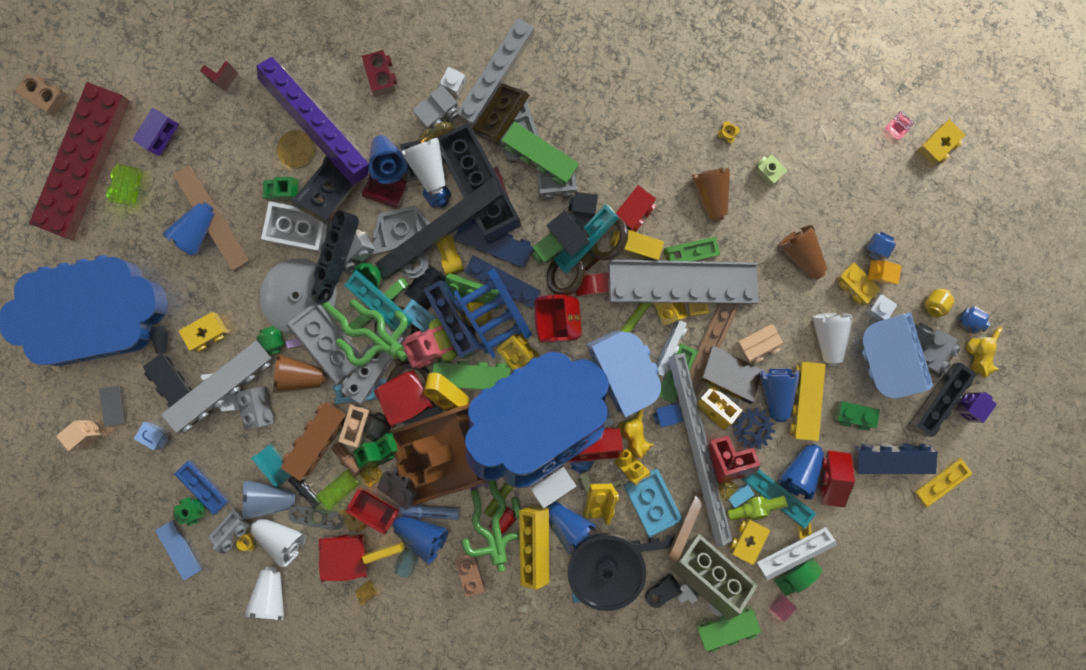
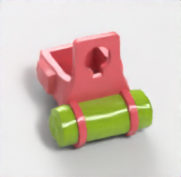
(429, 345)

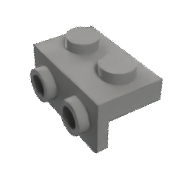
(548, 188)
(941, 352)
(255, 408)
(228, 531)

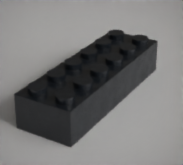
(470, 171)

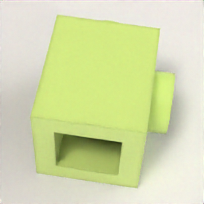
(770, 169)

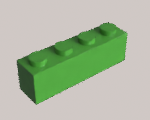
(539, 153)
(471, 376)

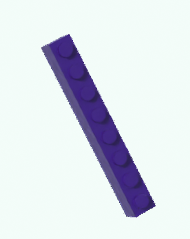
(312, 120)

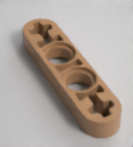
(685, 527)

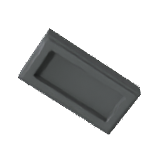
(112, 406)

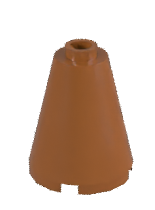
(714, 191)
(805, 251)
(296, 375)

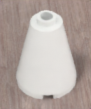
(427, 164)
(833, 336)
(278, 540)
(266, 598)

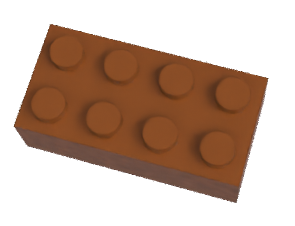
(315, 441)

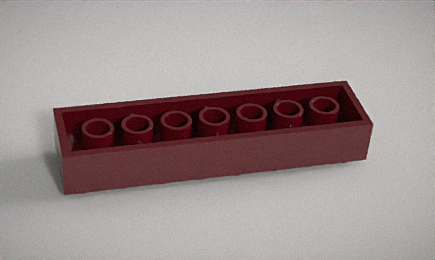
(79, 161)

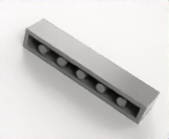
(496, 71)
(217, 387)

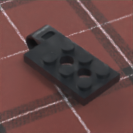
(326, 175)

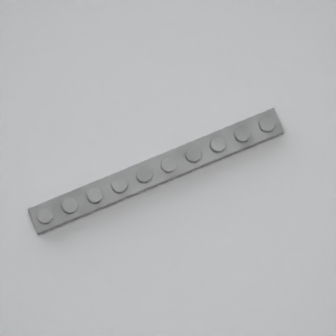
(700, 449)

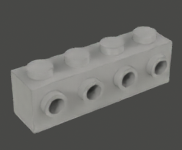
(366, 377)

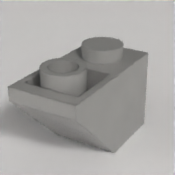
(359, 251)

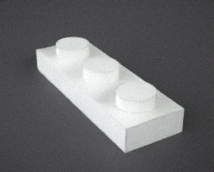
(670, 348)

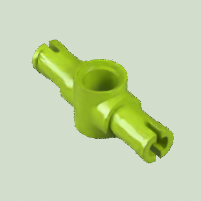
(757, 508)

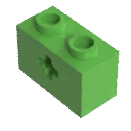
(546, 249)

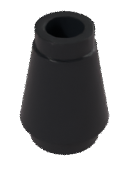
(160, 338)

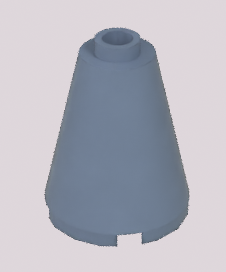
(265, 499)

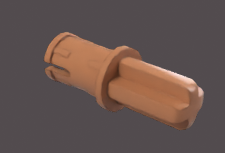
(346, 459)

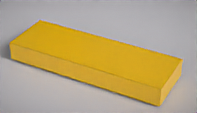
(943, 482)

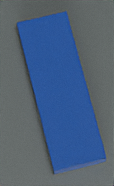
(201, 487)

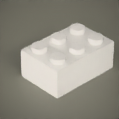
(293, 228)

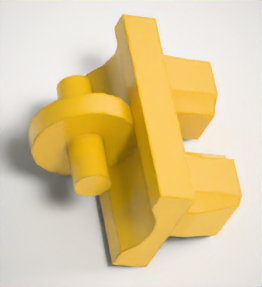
(632, 467)

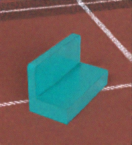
(270, 464)

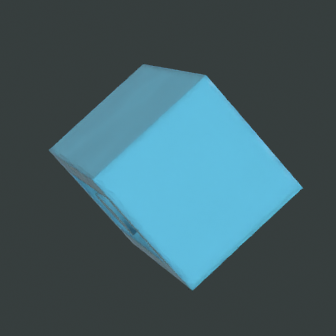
(741, 495)

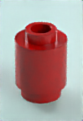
(506, 520)

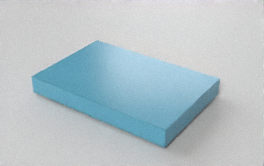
(653, 503)

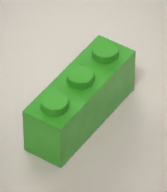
(724, 631)

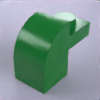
(280, 188)
(376, 453)
(799, 577)

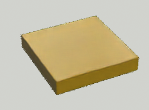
(384, 552)

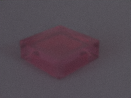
(783, 607)

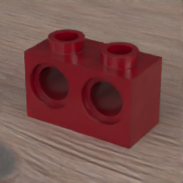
(375, 74)

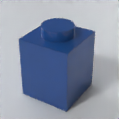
(667, 415)

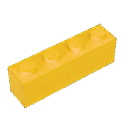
(808, 401)
(534, 547)

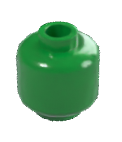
(270, 339)

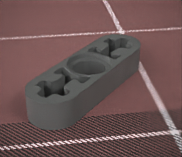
(303, 510)

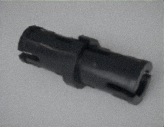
(305, 490)

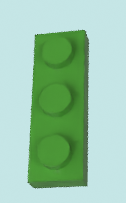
(467, 286)
(668, 389)

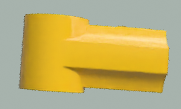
(450, 258)

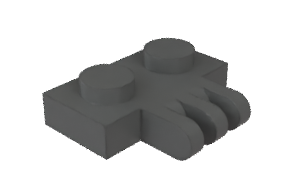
(397, 488)

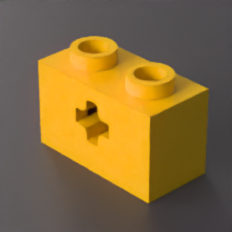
(932, 147)
(192, 333)
(718, 407)
(749, 551)

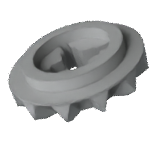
(411, 272)

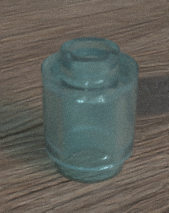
(406, 563)

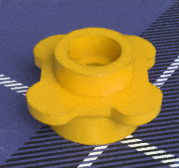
(727, 126)
(250, 543)

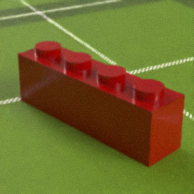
(607, 447)

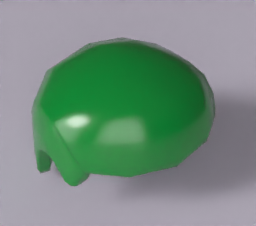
(370, 272)

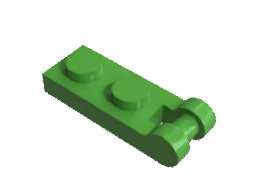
(694, 250)

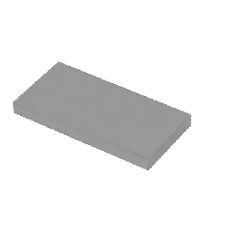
(318, 336)

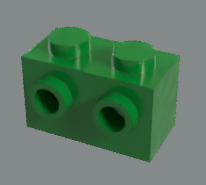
(856, 414)

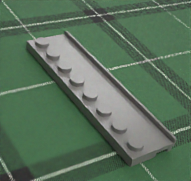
(682, 282)

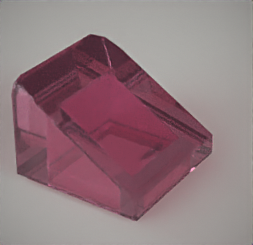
(900, 125)

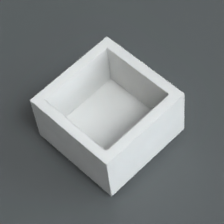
(553, 486)

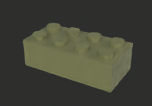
(714, 577)

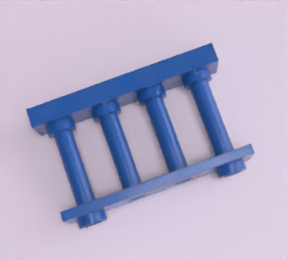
(510, 313)

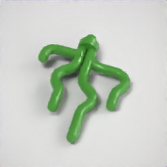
(387, 344)
(496, 544)

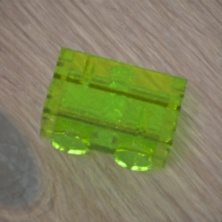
(124, 185)
(338, 489)

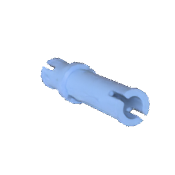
(431, 512)

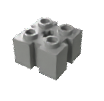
(436, 108)

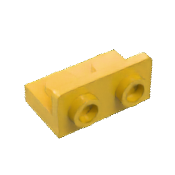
(857, 284)
(671, 312)
(517, 351)
(601, 502)

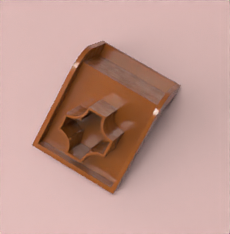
(435, 455)

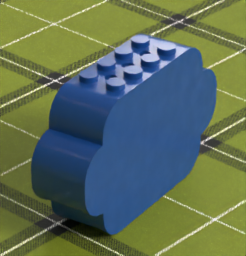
(82, 311)
(536, 419)

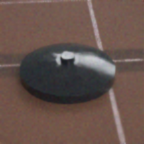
(606, 572)

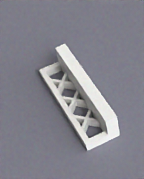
(796, 554)

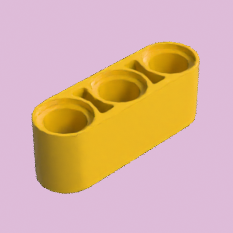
(444, 392)

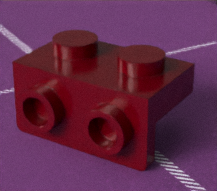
(385, 194)

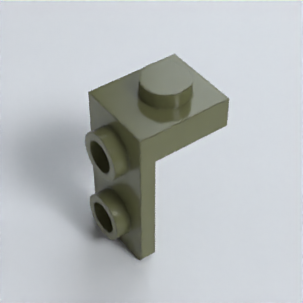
(584, 482)

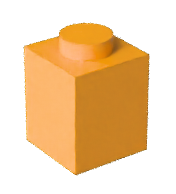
(884, 272)

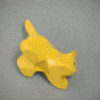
(984, 352)
(633, 431)

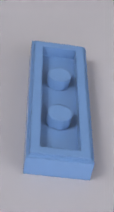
(178, 550)

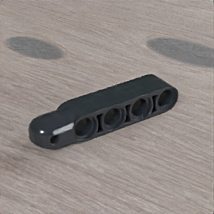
(333, 255)

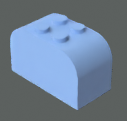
(896, 357)
(629, 370)

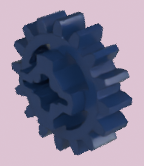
(756, 437)

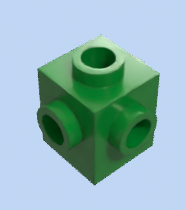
(194, 508)

